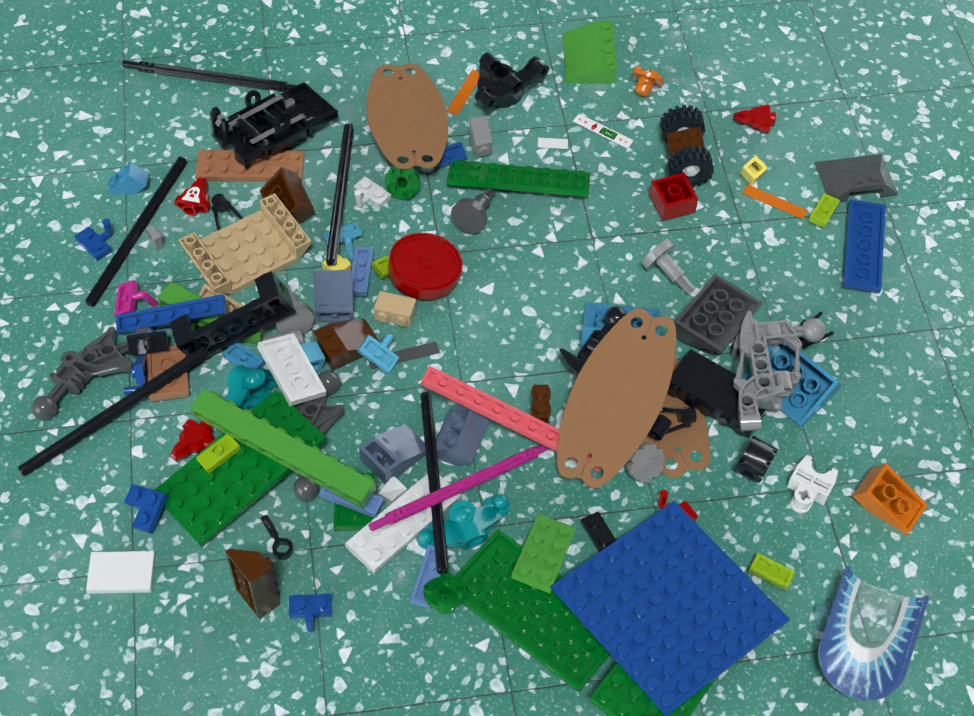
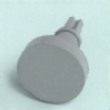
(660, 256)
(302, 319)

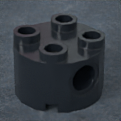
(756, 459)

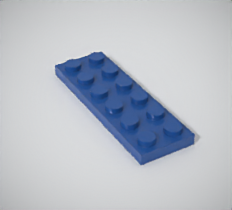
(864, 246)

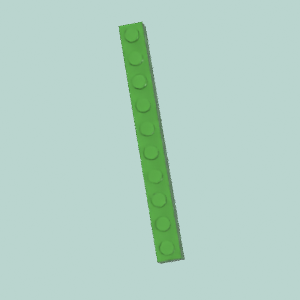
(284, 448)

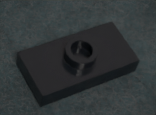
(147, 342)

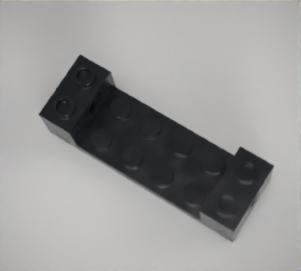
(240, 323)

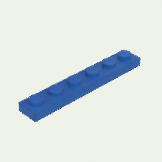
(162, 315)

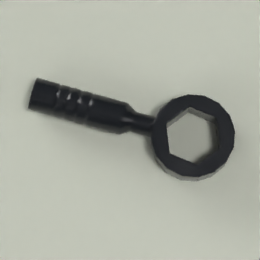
(278, 541)

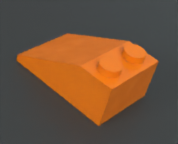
(890, 498)

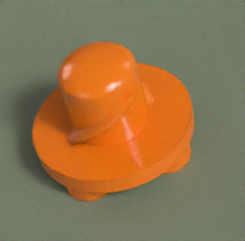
(646, 80)

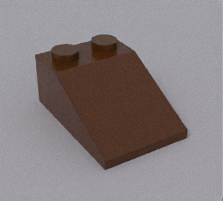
(341, 340)

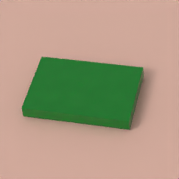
(348, 519)

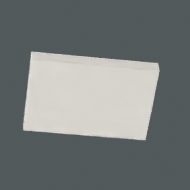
(121, 572)

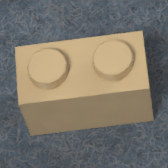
(395, 309)

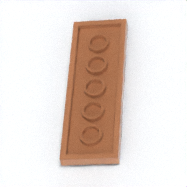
(222, 166)

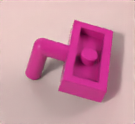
(127, 297)

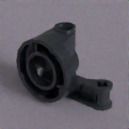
(501, 85)

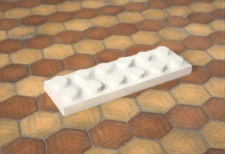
(380, 546)

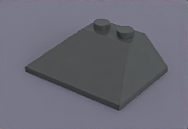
(856, 175)

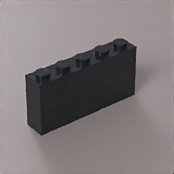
(709, 390)

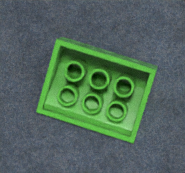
(590, 53)

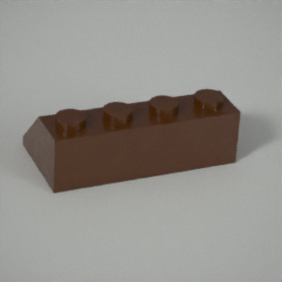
(254, 580)

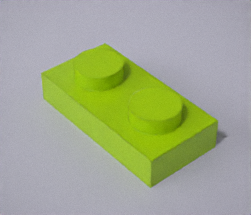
(824, 210)

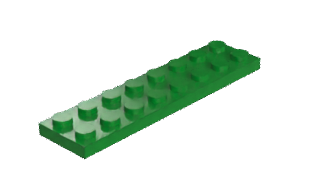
(519, 178)

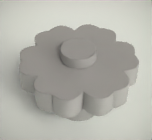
(646, 462)

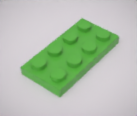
(543, 553)

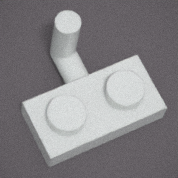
(369, 191)

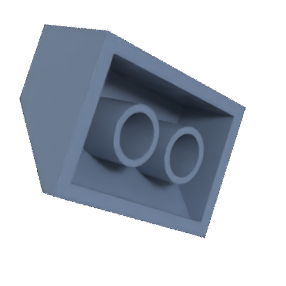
(460, 435)

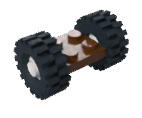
(684, 134)

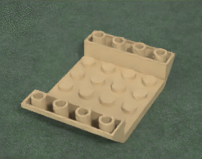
(248, 247)

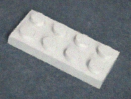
(291, 369)

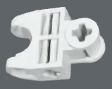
(810, 485)

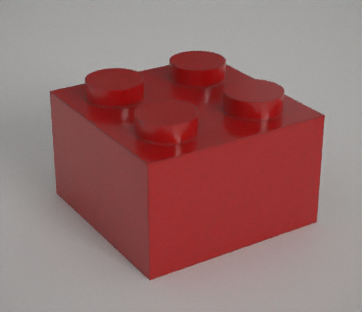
(673, 196)

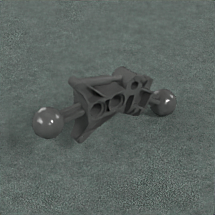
(97, 358)
(322, 419)

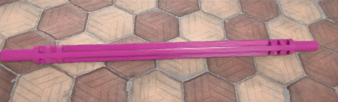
(457, 487)

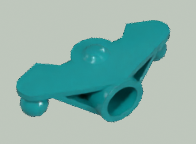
(249, 386)
(468, 524)

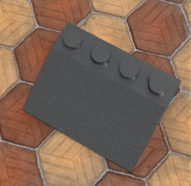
(715, 315)

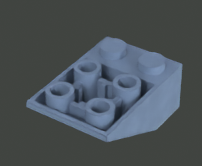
(333, 296)
(392, 452)

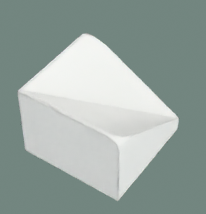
(392, 490)

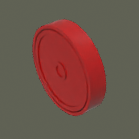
(424, 266)

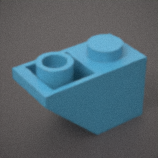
(128, 180)

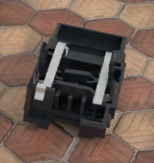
(257, 133)

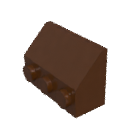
(290, 192)

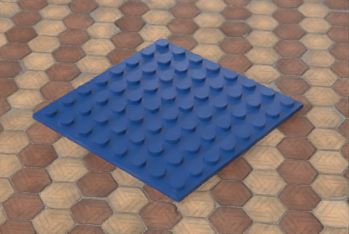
(670, 606)

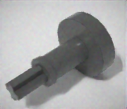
(470, 213)

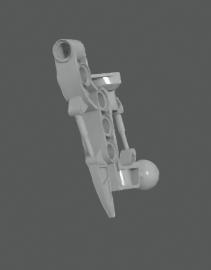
(779, 382)

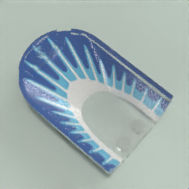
(869, 638)

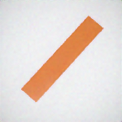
(464, 93)
(774, 201)

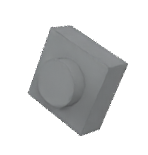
(155, 237)

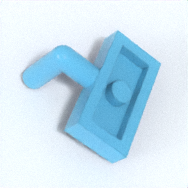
(347, 233)
(378, 352)

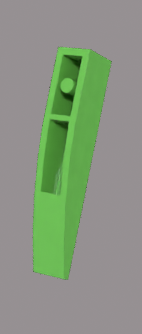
(177, 293)

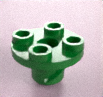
(402, 182)
(445, 593)

